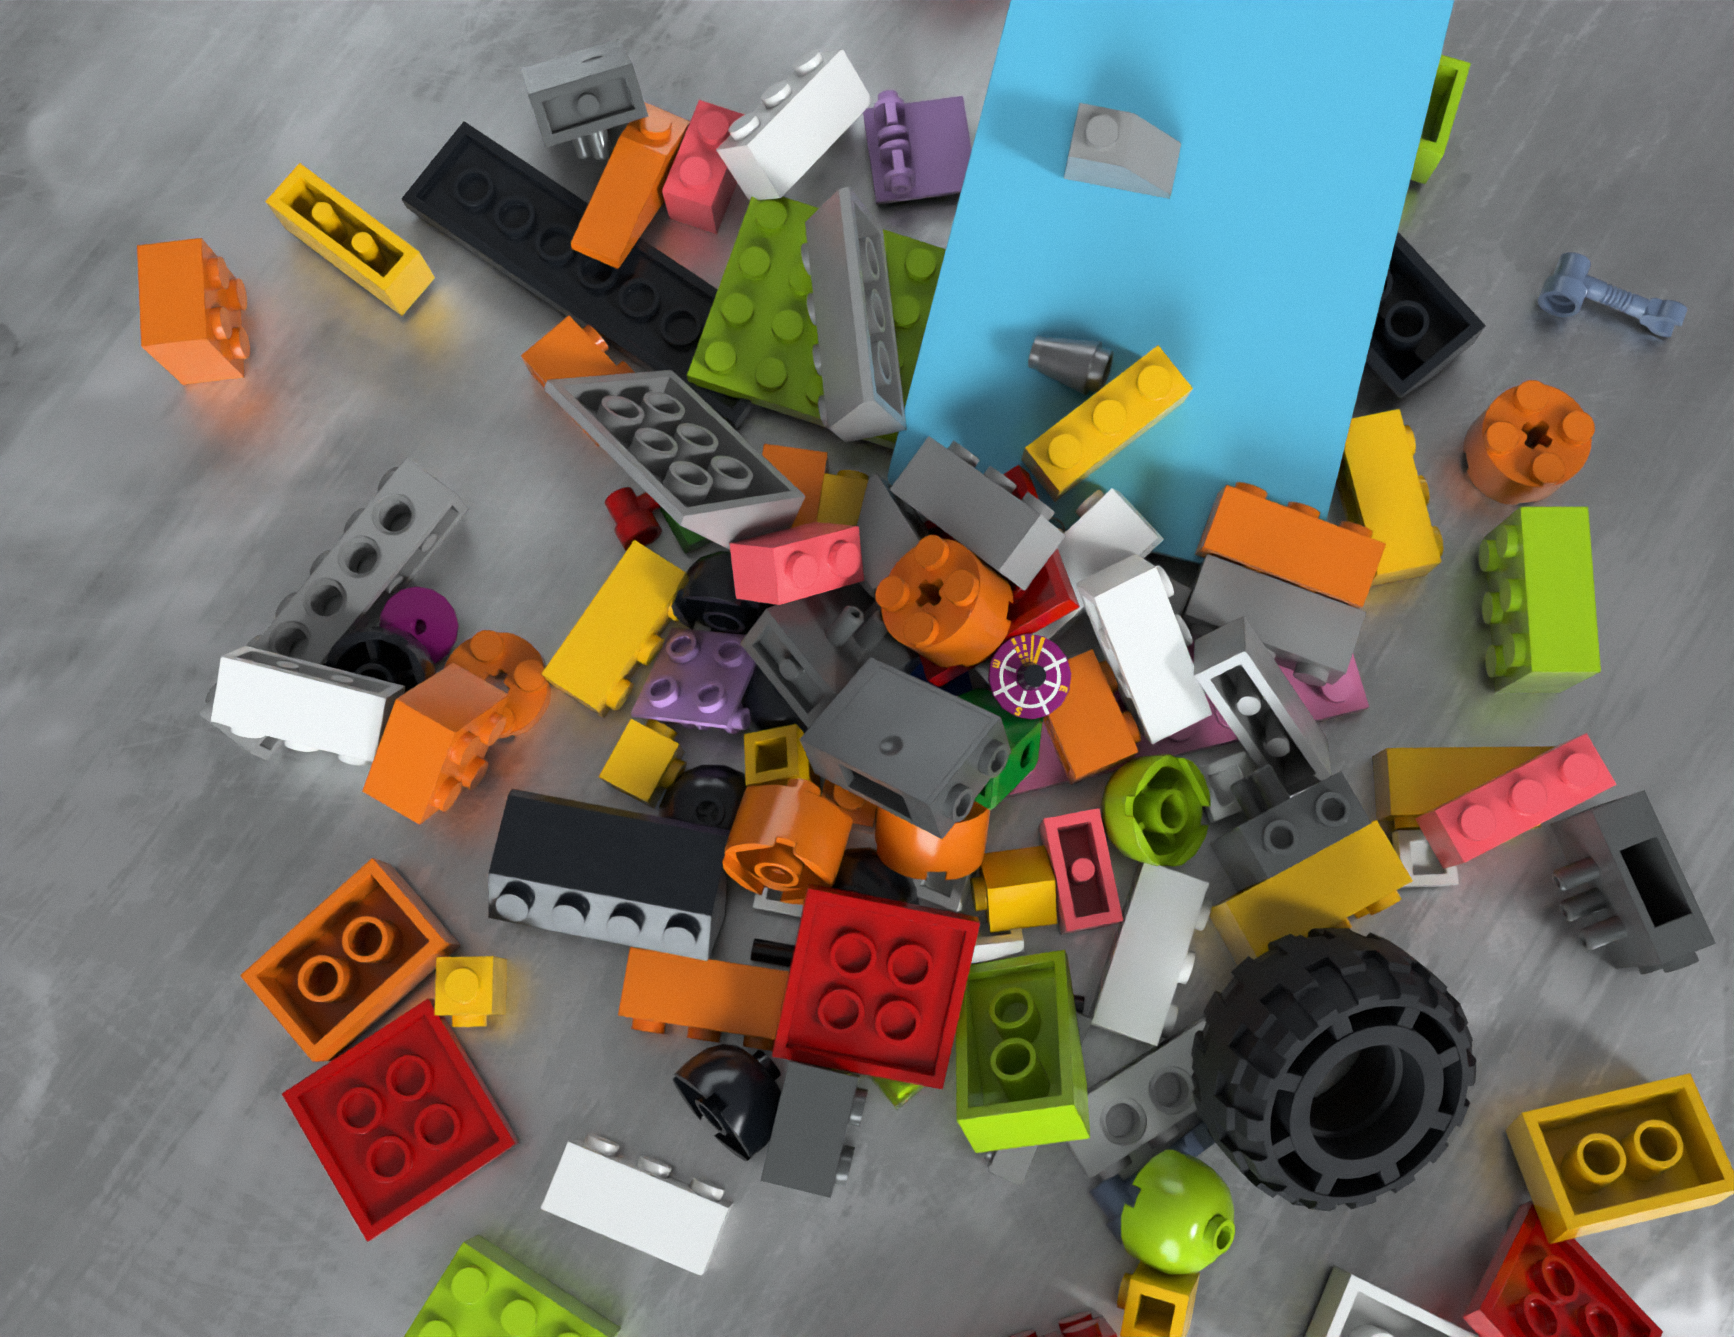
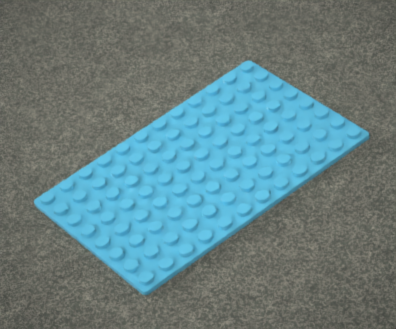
(1247, 278)

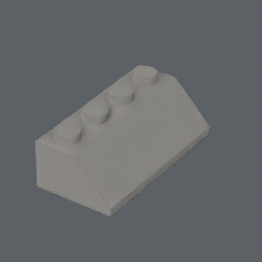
(853, 320)

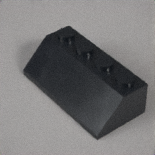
(1418, 323)
(609, 874)

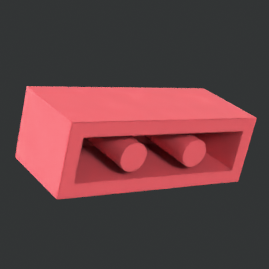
(1515, 801)

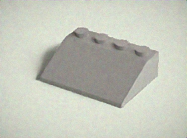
(681, 453)

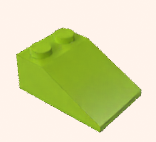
(1020, 1055)

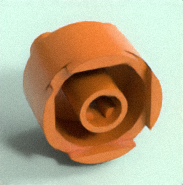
(1527, 443)
(945, 603)
(786, 840)
(916, 851)

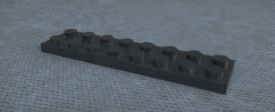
(525, 230)

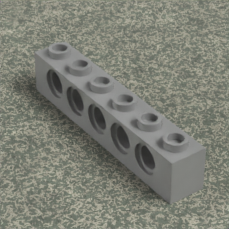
(334, 572)
(1135, 1088)

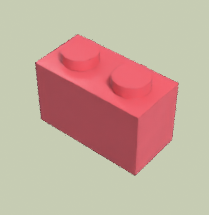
(699, 180)
(796, 562)
(1081, 871)

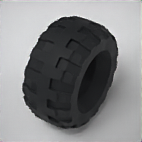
(1289, 1025)

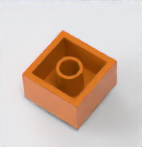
(191, 311)
(436, 743)

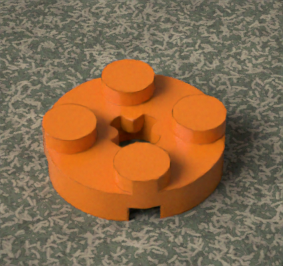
(507, 653)

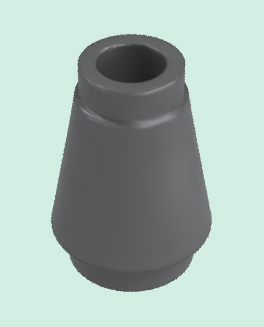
(1072, 362)

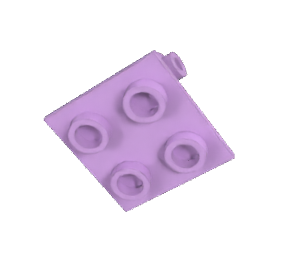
(917, 147)
(698, 682)

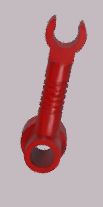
(633, 517)

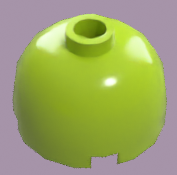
(1156, 809)
(1179, 1215)

